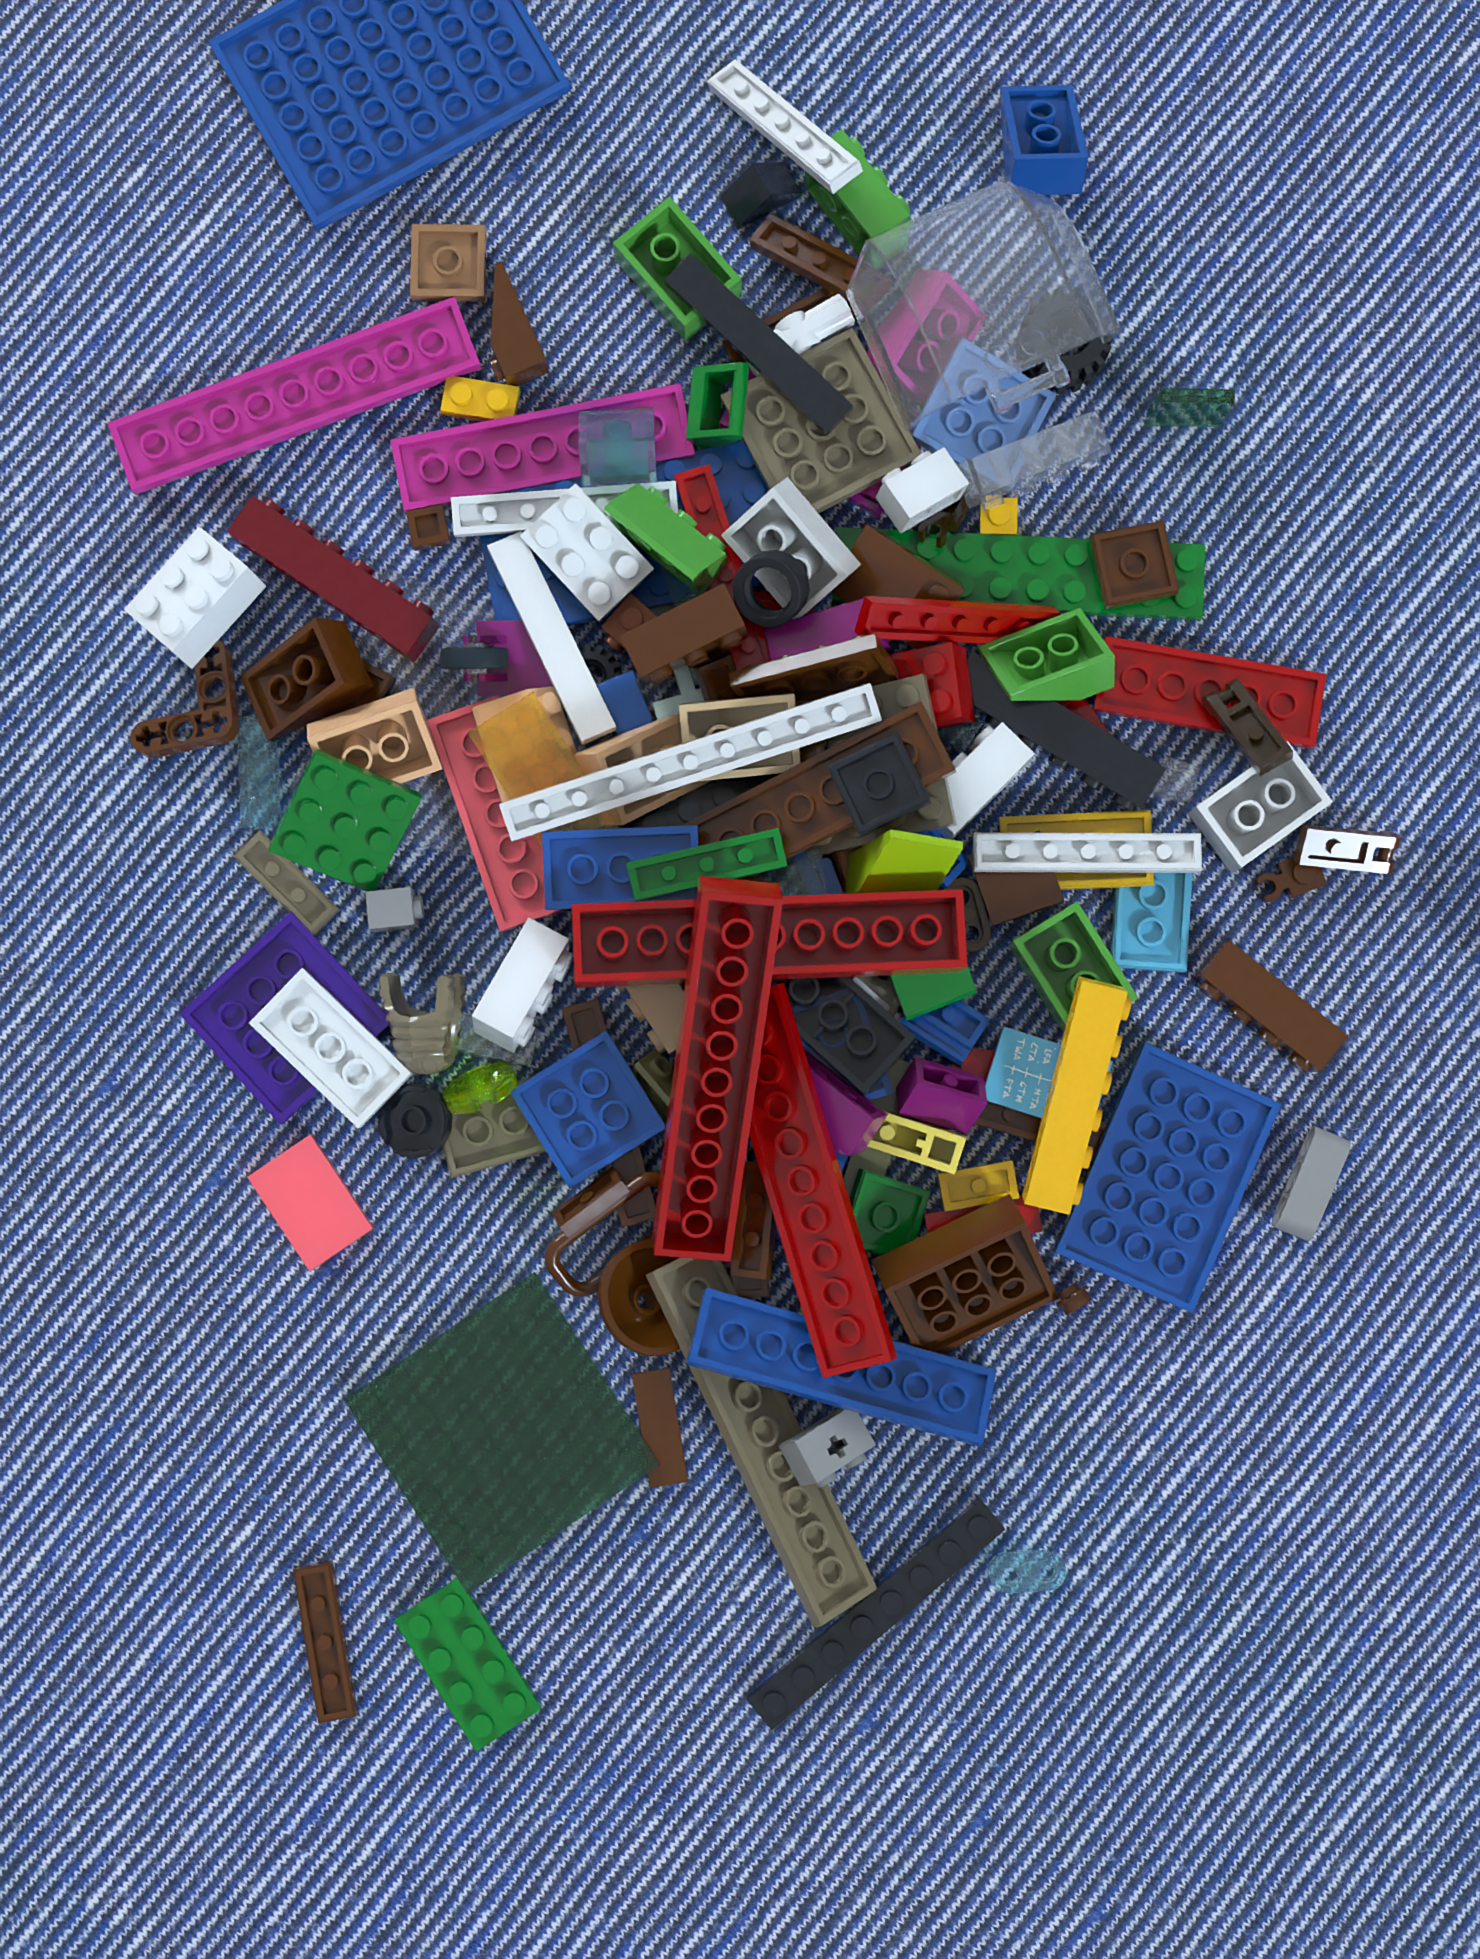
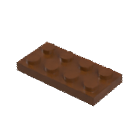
(819, 671)

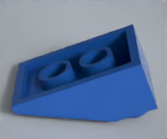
(1043, 139)

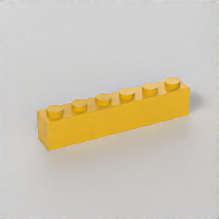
(1075, 1094)

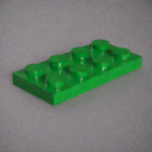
(468, 1663)

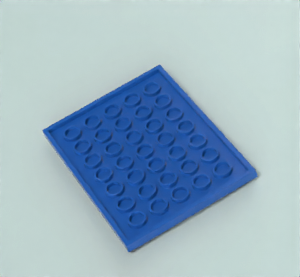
(382, 88)

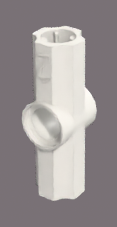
(815, 326)

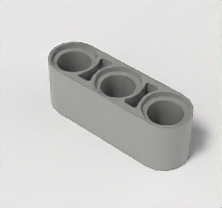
(1311, 1183)

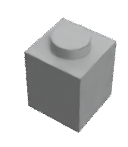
(393, 909)

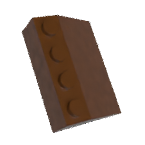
(966, 1277)

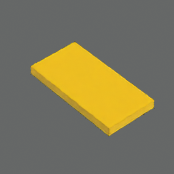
(1096, 822)

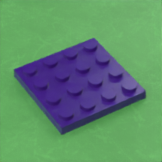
(244, 989)

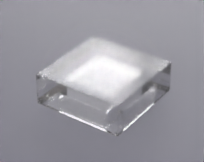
(1177, 781)

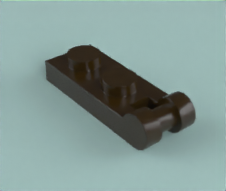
(1248, 727)

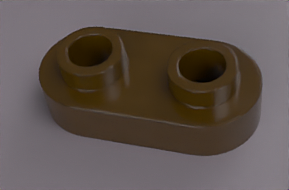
(974, 913)

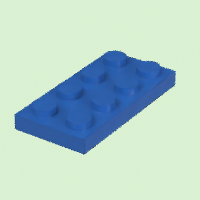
(592, 863)

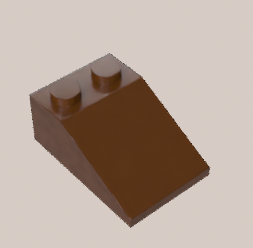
(894, 571)
(306, 678)

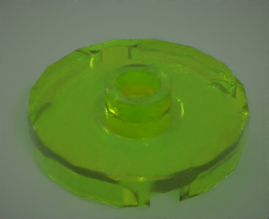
(479, 1085)

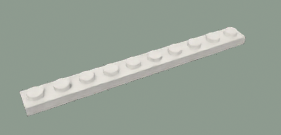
(690, 762)

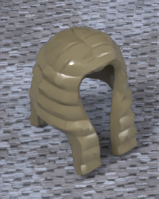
(422, 1038)

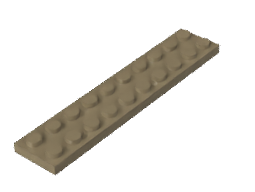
(753, 1423)

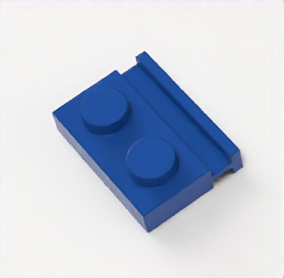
(949, 1029)

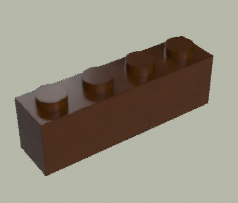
(1270, 1007)

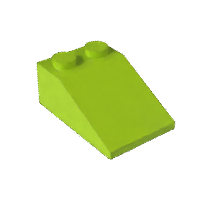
(901, 863)

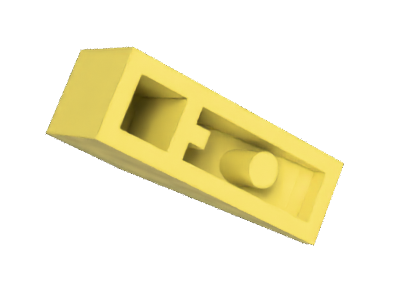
(919, 1142)

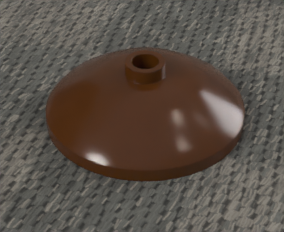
(620, 1285)

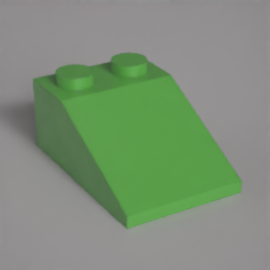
(1052, 660)

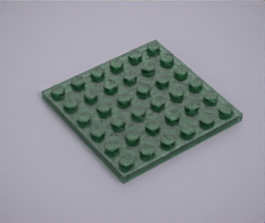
(501, 1432)

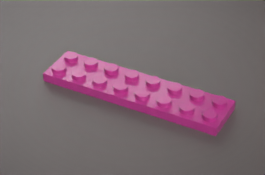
(522, 449)

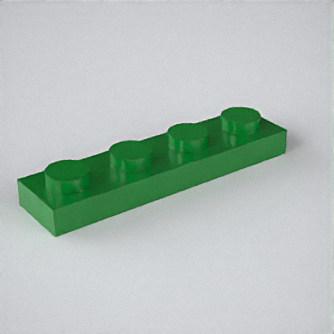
(720, 859)

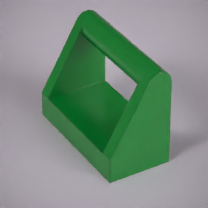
(706, 404)

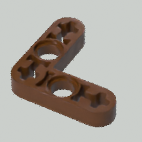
(209, 712)

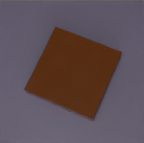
(1134, 564)
(1017, 893)

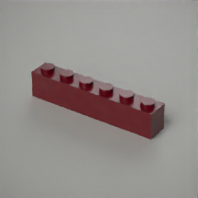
(333, 578)

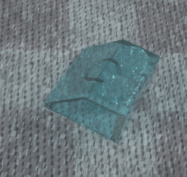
(617, 447)

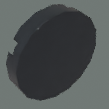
(415, 1121)

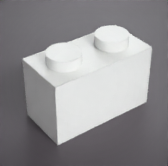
(921, 489)

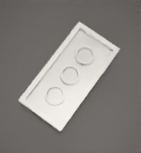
(330, 1048)

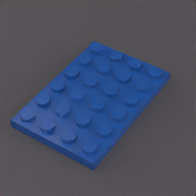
(1167, 1177)

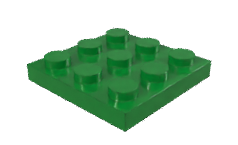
(344, 821)

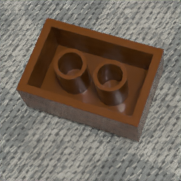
(685, 635)

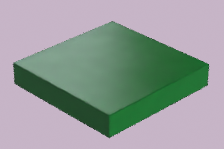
(886, 1211)

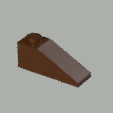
(513, 342)

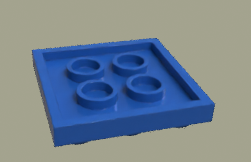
(588, 1109)

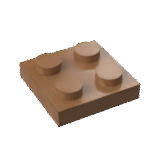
(448, 262)

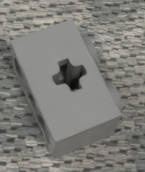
(808, 1450)

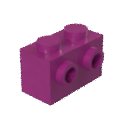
(941, 1095)

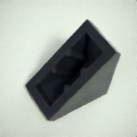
(760, 192)

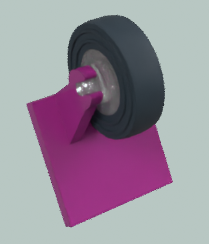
(498, 658)

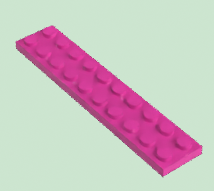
(294, 395)

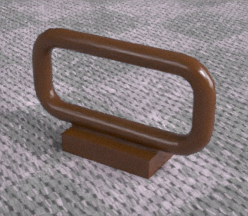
(583, 1213)

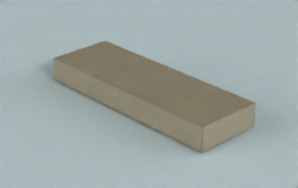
(286, 883)

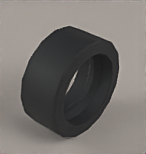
(751, 607)

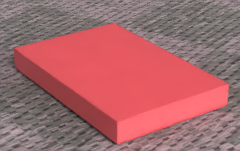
(310, 1202)

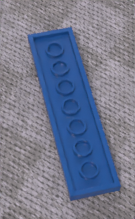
(776, 1352)

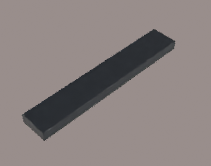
(758, 344)

